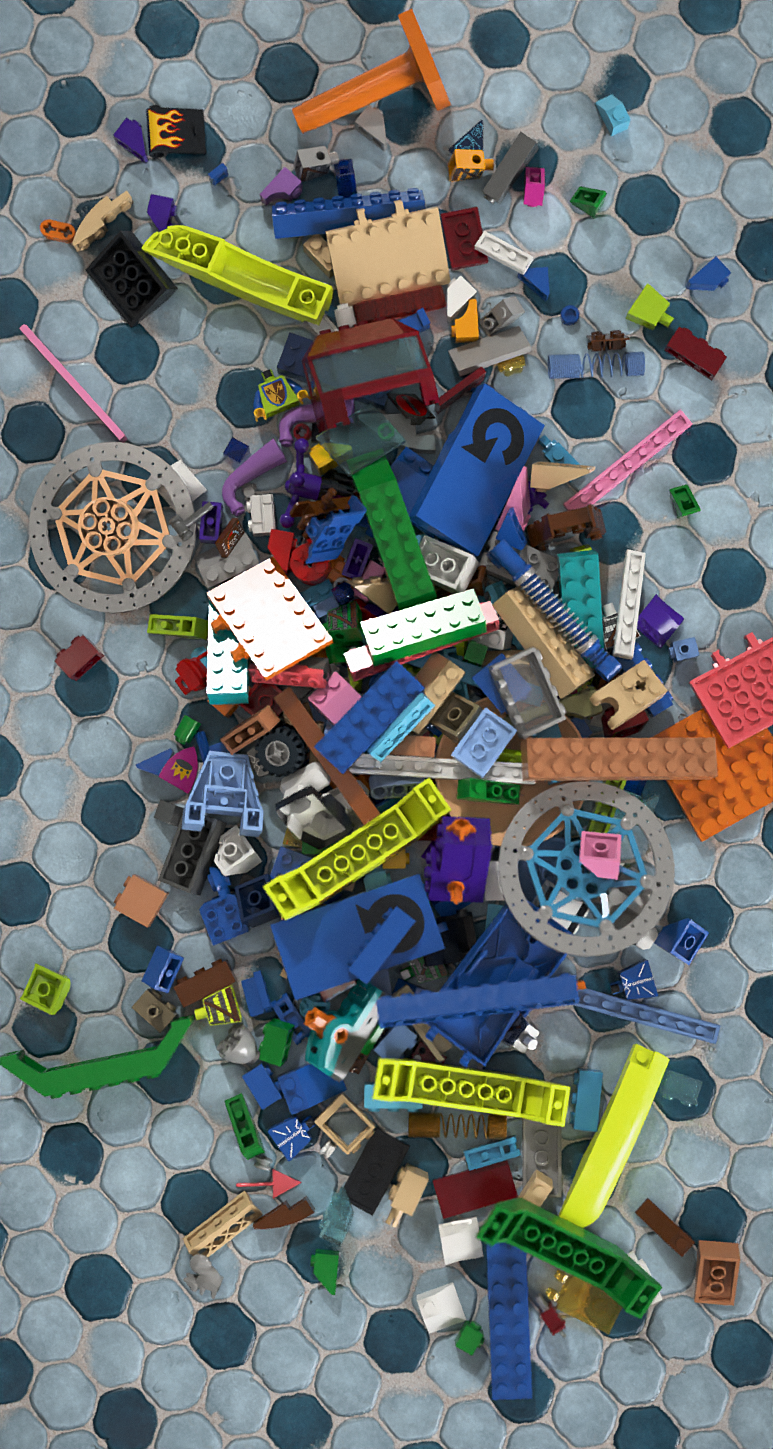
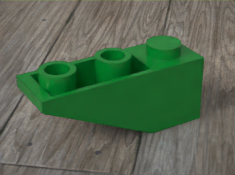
(488, 791)

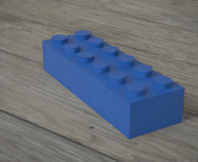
(369, 717)

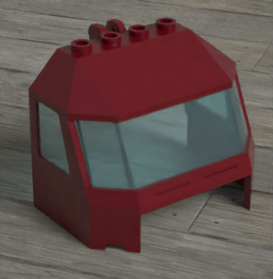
(363, 363)

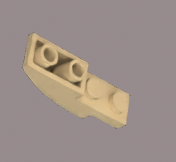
(93, 224)

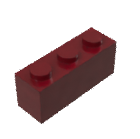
(695, 353)

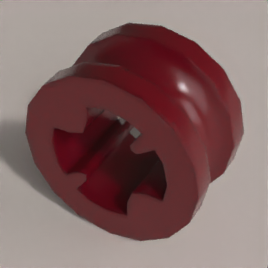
(298, 427)

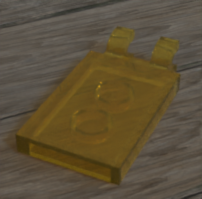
(584, 1302)

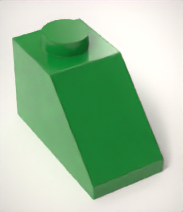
(325, 1268)

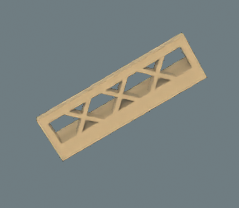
(219, 1225)

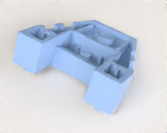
(227, 789)

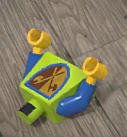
(276, 395)

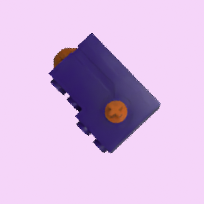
(459, 860)

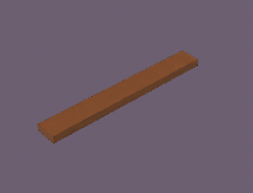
(312, 735)

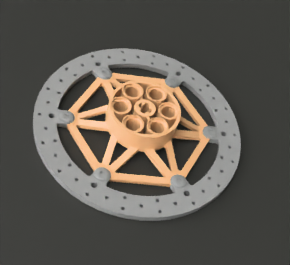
(117, 525)

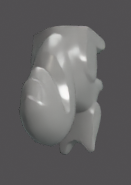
(207, 1277)

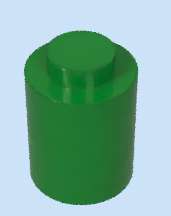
(186, 730)

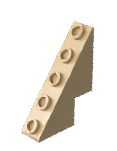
(377, 591)

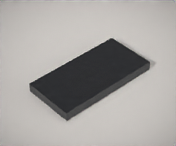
(375, 1170)

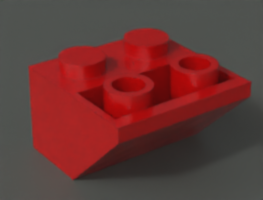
(281, 547)

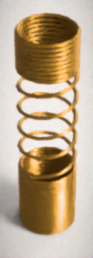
(428, 1125)

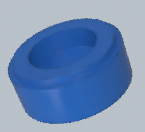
(569, 315)

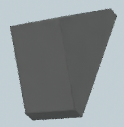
(168, 813)

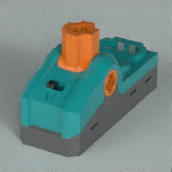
(341, 1035)

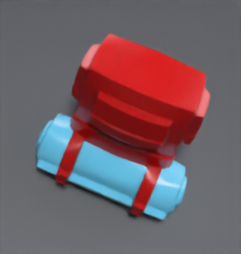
(193, 671)

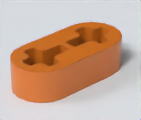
(57, 235)

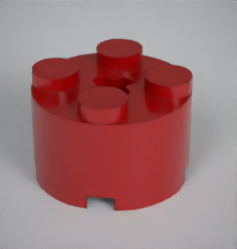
(311, 576)

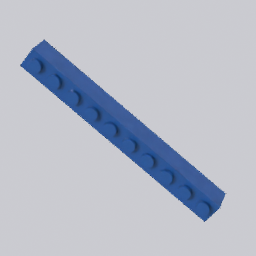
(477, 1001)

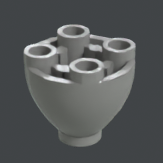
(239, 1046)

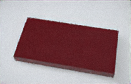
(474, 1189)

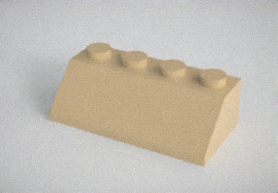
(439, 679)

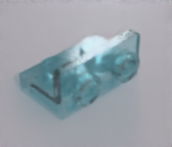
(680, 1087)

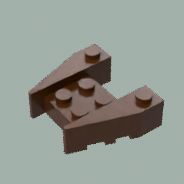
(552, 526)

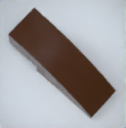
(285, 1214)

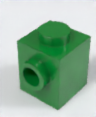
(470, 1337)

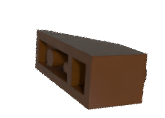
(665, 1227)

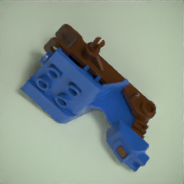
(329, 524)

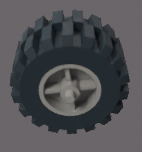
(281, 751)

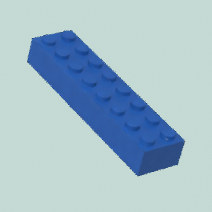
(323, 215)
(508, 1322)

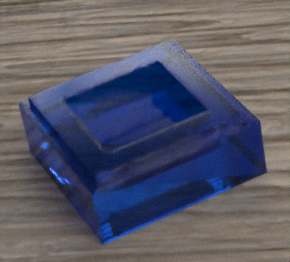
(236, 450)

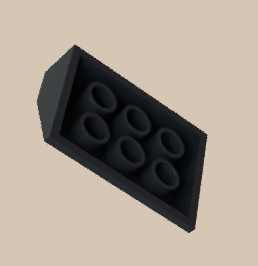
(130, 278)

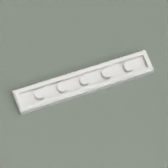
(629, 604)

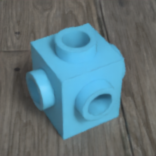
(312, 1001)

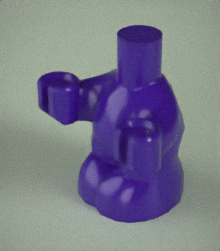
(537, 498)

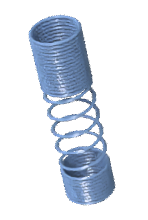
(570, 365)

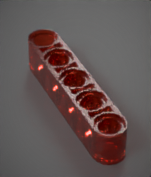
(400, 304)

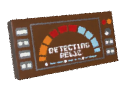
(229, 537)

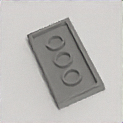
(489, 350)
(542, 1152)

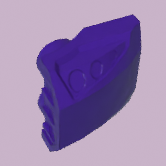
(658, 621)

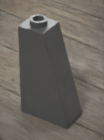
(510, 168)

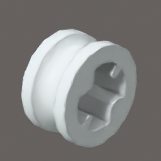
(328, 1149)

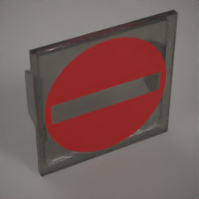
(411, 407)

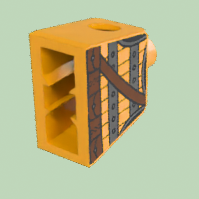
(468, 165)

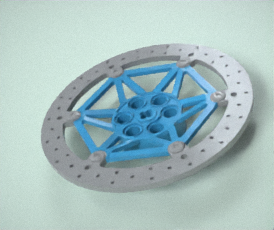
(548, 910)

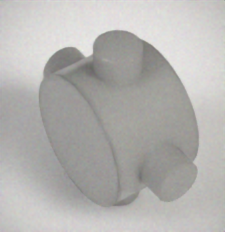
(248, 491)

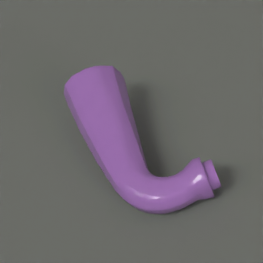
(302, 414)
(260, 462)

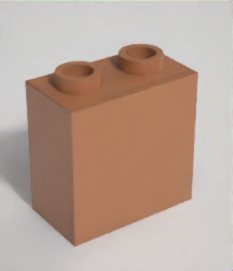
(140, 900)

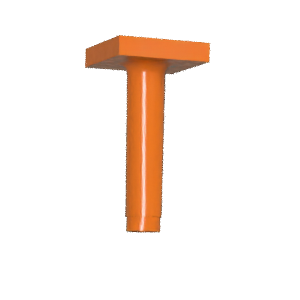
(381, 81)

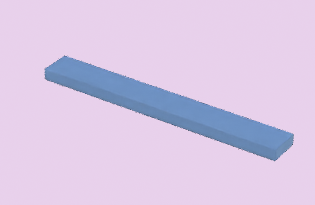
(648, 1015)

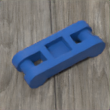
(291, 1016)

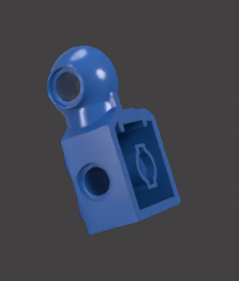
(290, 860)
(222, 912)

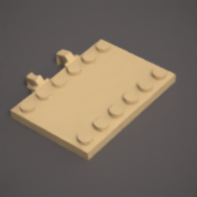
(388, 255)

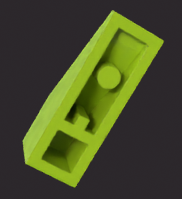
(178, 626)

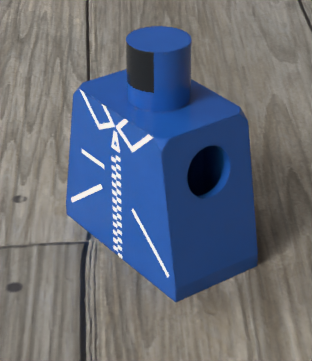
(635, 981)
(292, 1135)

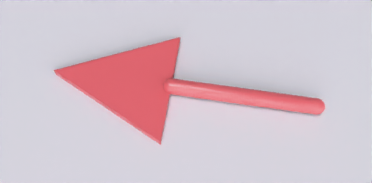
(281, 1183)

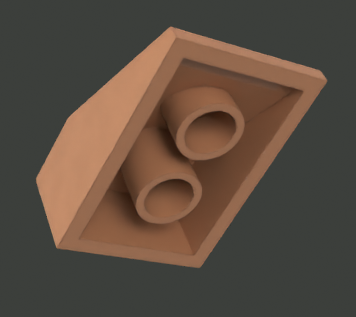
(716, 1272)

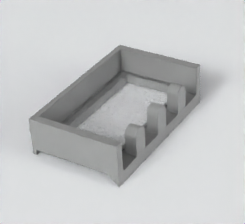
(527, 692)

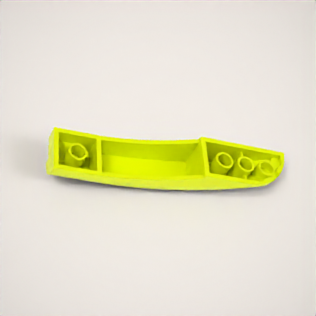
(241, 273)
(614, 1137)

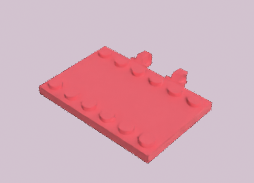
(739, 691)

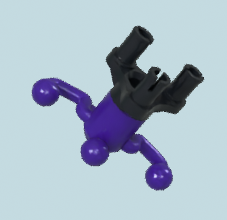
(312, 486)

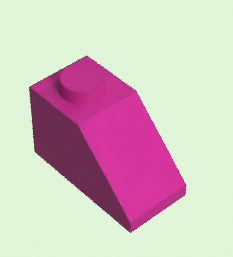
(534, 186)

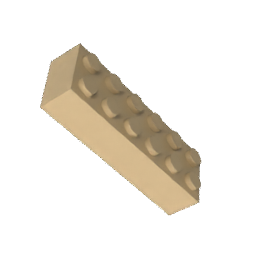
(532, 629)

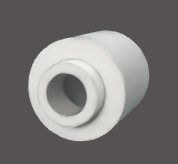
(344, 315)

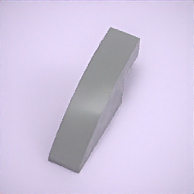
(419, 444)

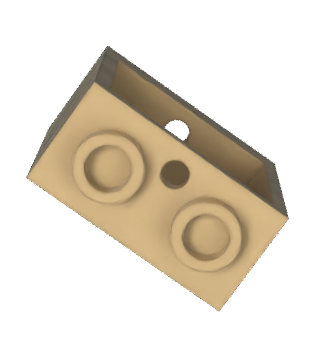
(366, 1133)

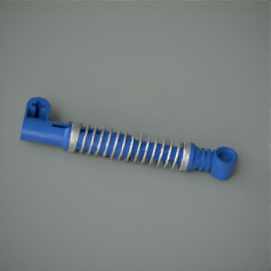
(525, 576)

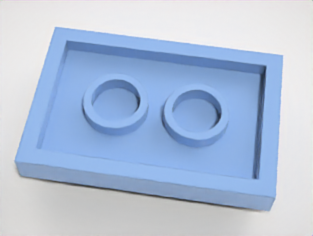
(484, 742)

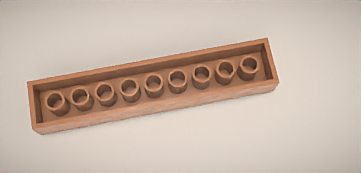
(618, 759)

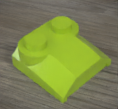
(46, 989)

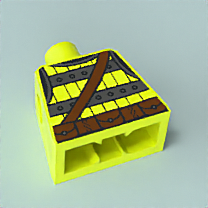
(220, 1007)

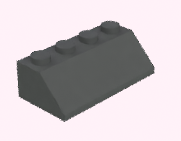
(192, 855)

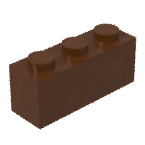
(204, 982)

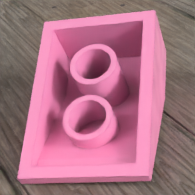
(519, 500)
(334, 699)

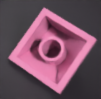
(601, 853)

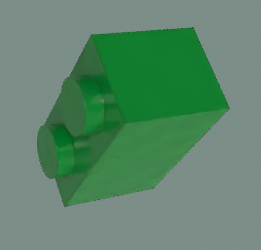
(276, 1042)

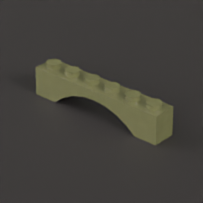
(576, 706)

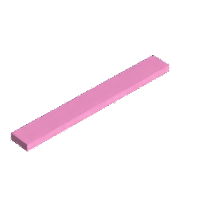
(73, 383)
(630, 462)

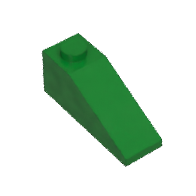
(244, 1127)

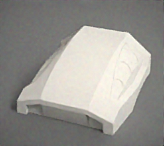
(192, 483)
(460, 1240)

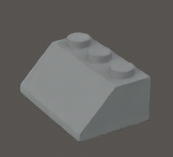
(219, 570)

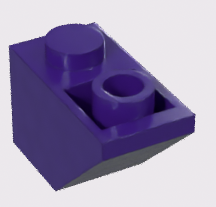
(161, 211)

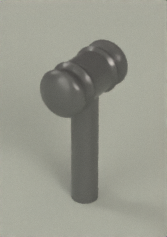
(181, 526)

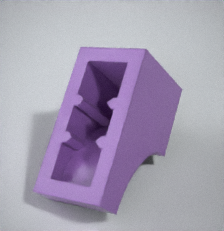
(283, 186)

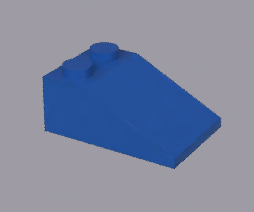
(307, 1087)

